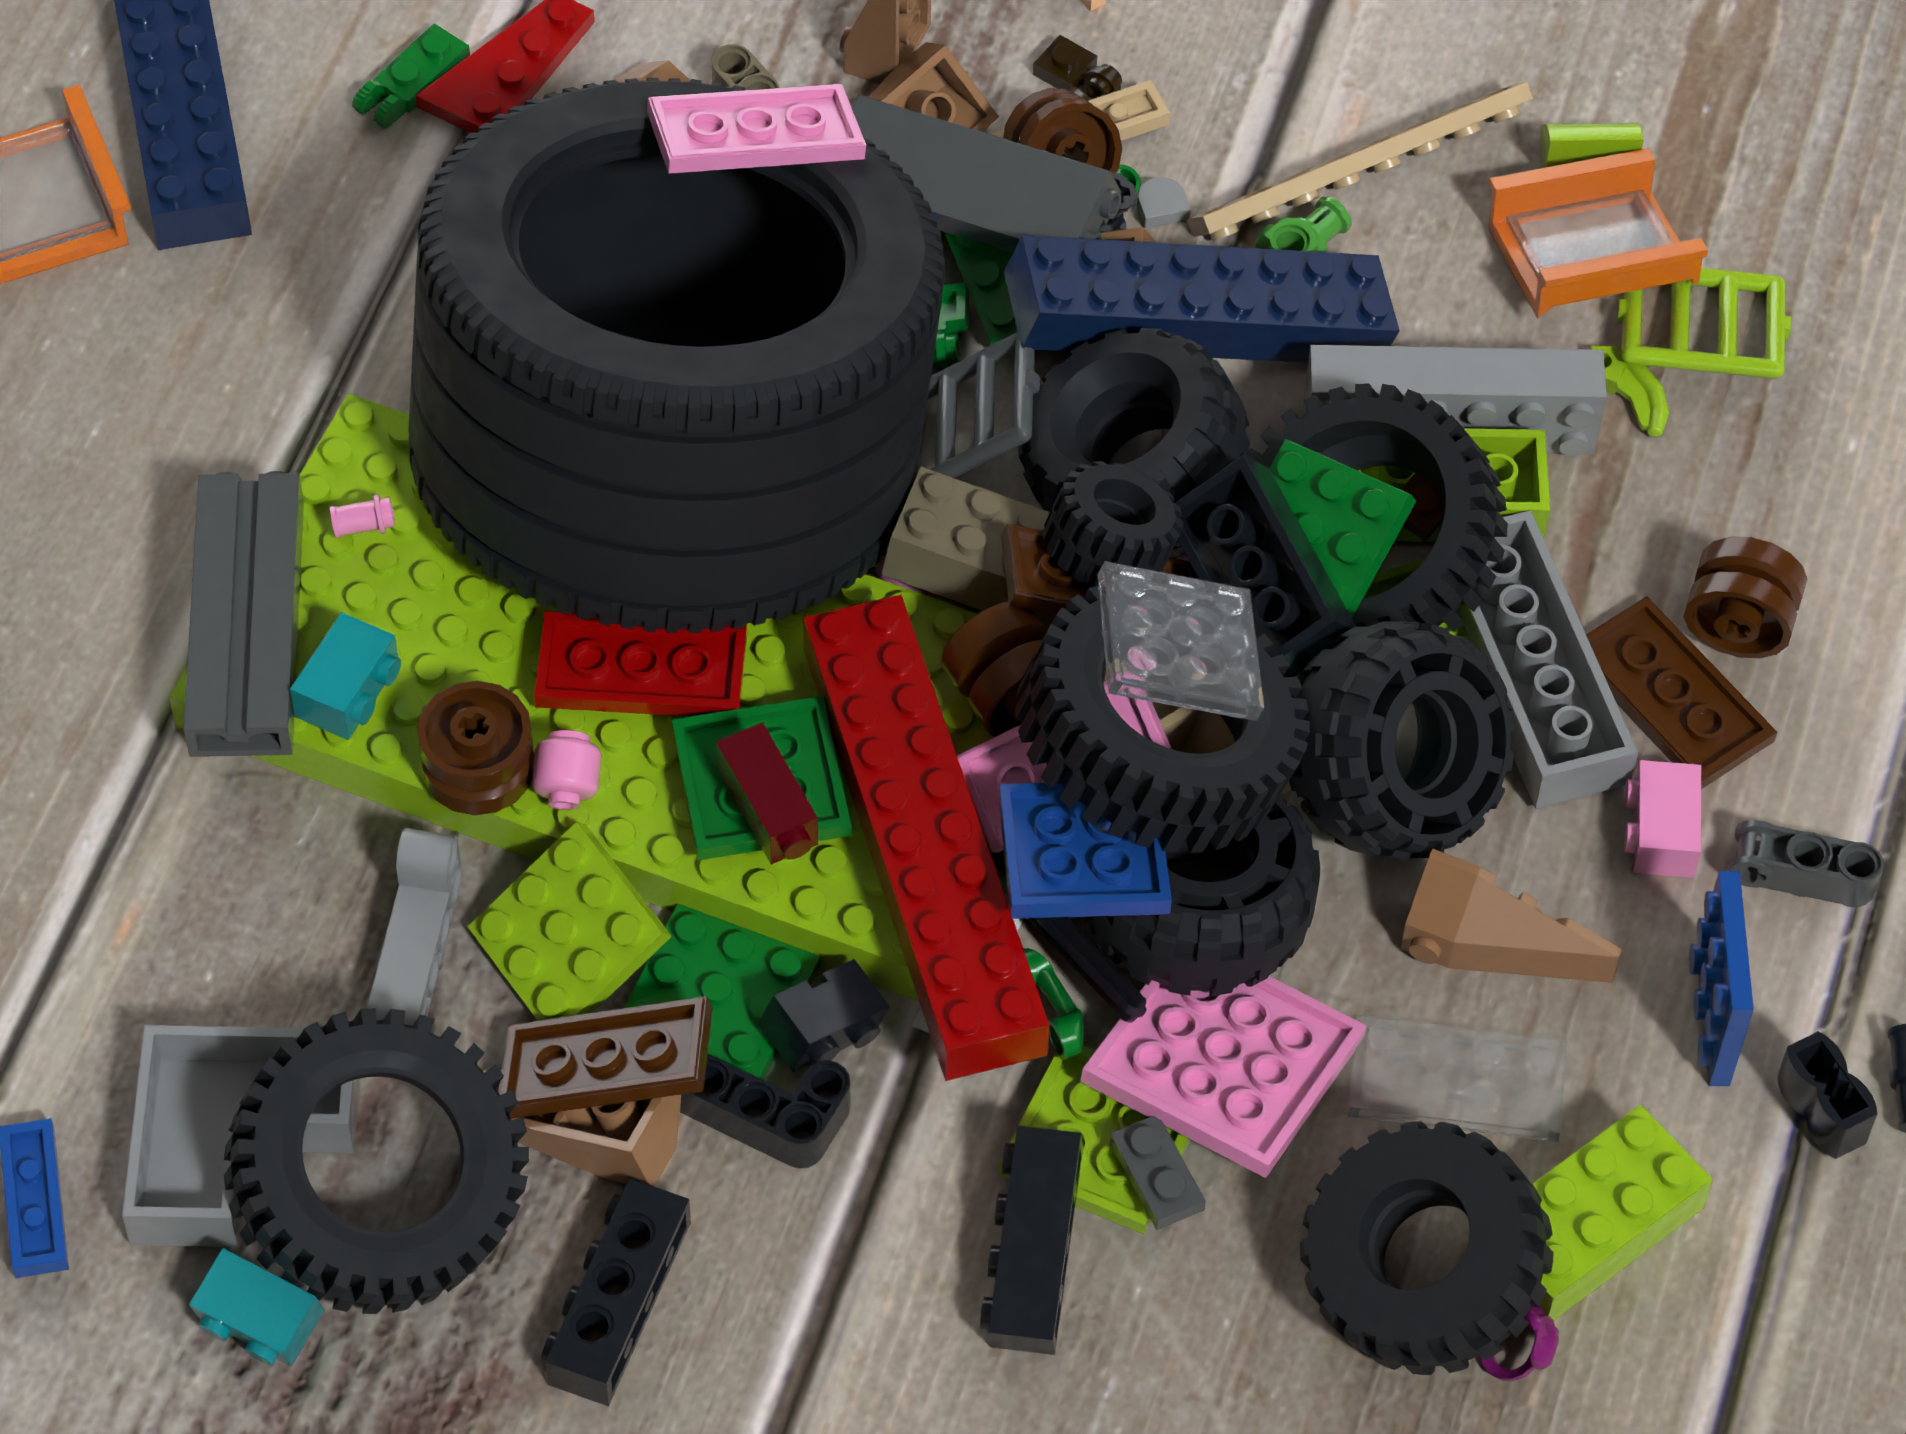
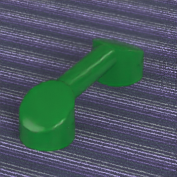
(1066, 1029)

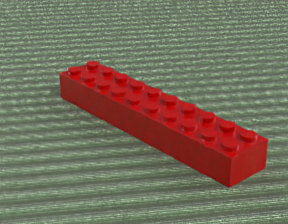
(925, 839)

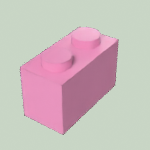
(1665, 818)

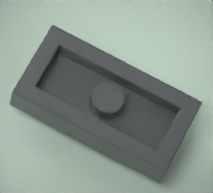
(1157, 1172)

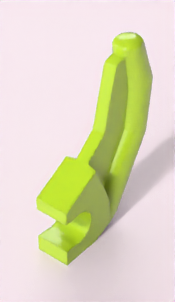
(1639, 387)

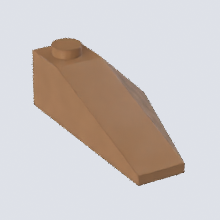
(884, 37)
(1476, 926)
(610, 1139)

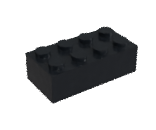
(1249, 538)

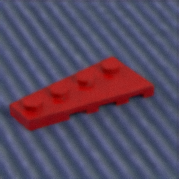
(508, 66)

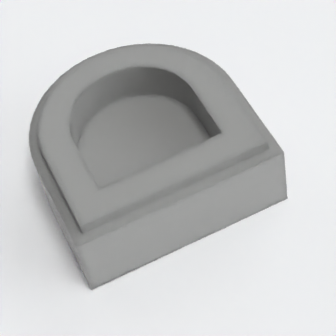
(1162, 202)

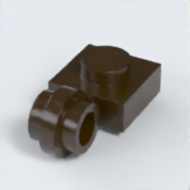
(1070, 65)

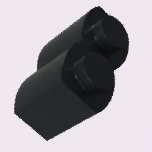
(1833, 1101)

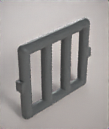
(985, 445)

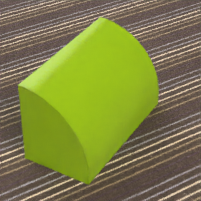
(1585, 141)

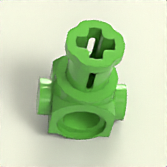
(1309, 232)

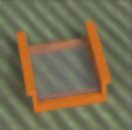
(58, 194)
(1588, 231)

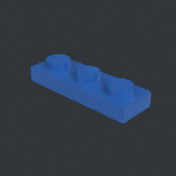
(33, 1198)

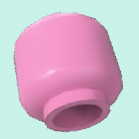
(566, 769)

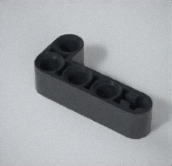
(783, 1113)

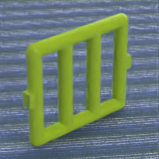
(1726, 360)

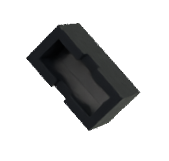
(822, 1020)

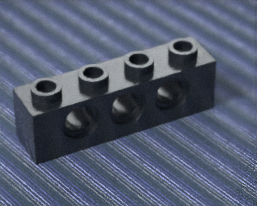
(597, 1367)

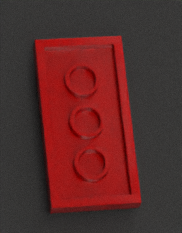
(638, 670)

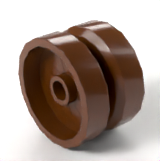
(1067, 127)
(1745, 597)
(476, 747)

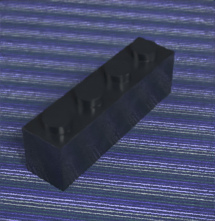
(1034, 1240)

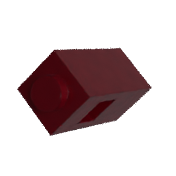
(767, 793)

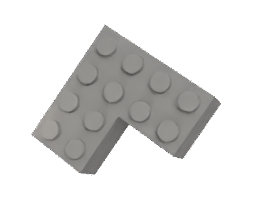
(182, 1122)

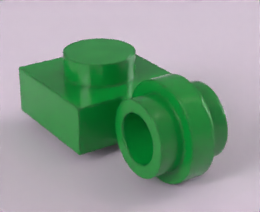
(952, 319)

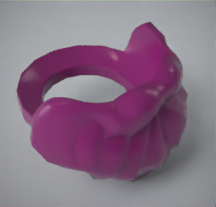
(1541, 1354)

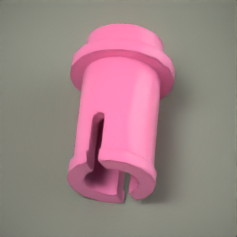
(363, 517)

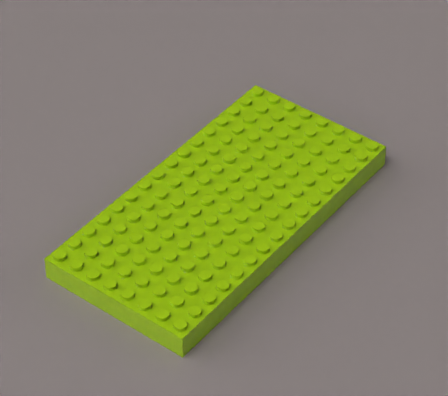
(469, 628)

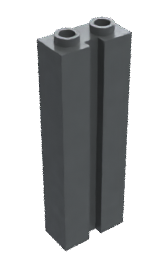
(988, 184)
(244, 615)

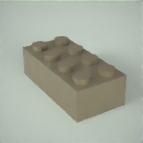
(953, 540)

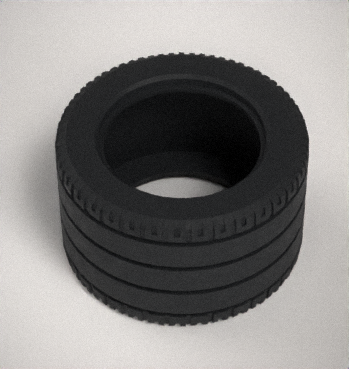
(665, 379)

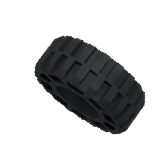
(1473, 1304)

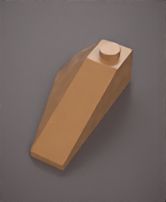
(938, 87)

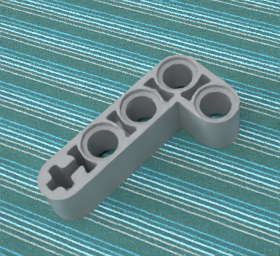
(419, 923)

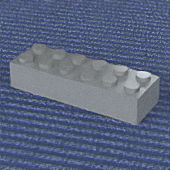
(1480, 386)
(1565, 716)

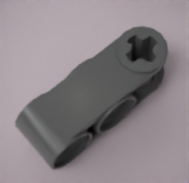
(1832, 859)

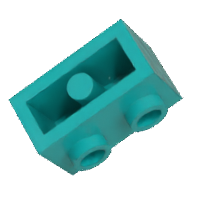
(345, 676)
(256, 1309)

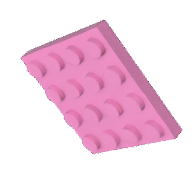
(1227, 1066)

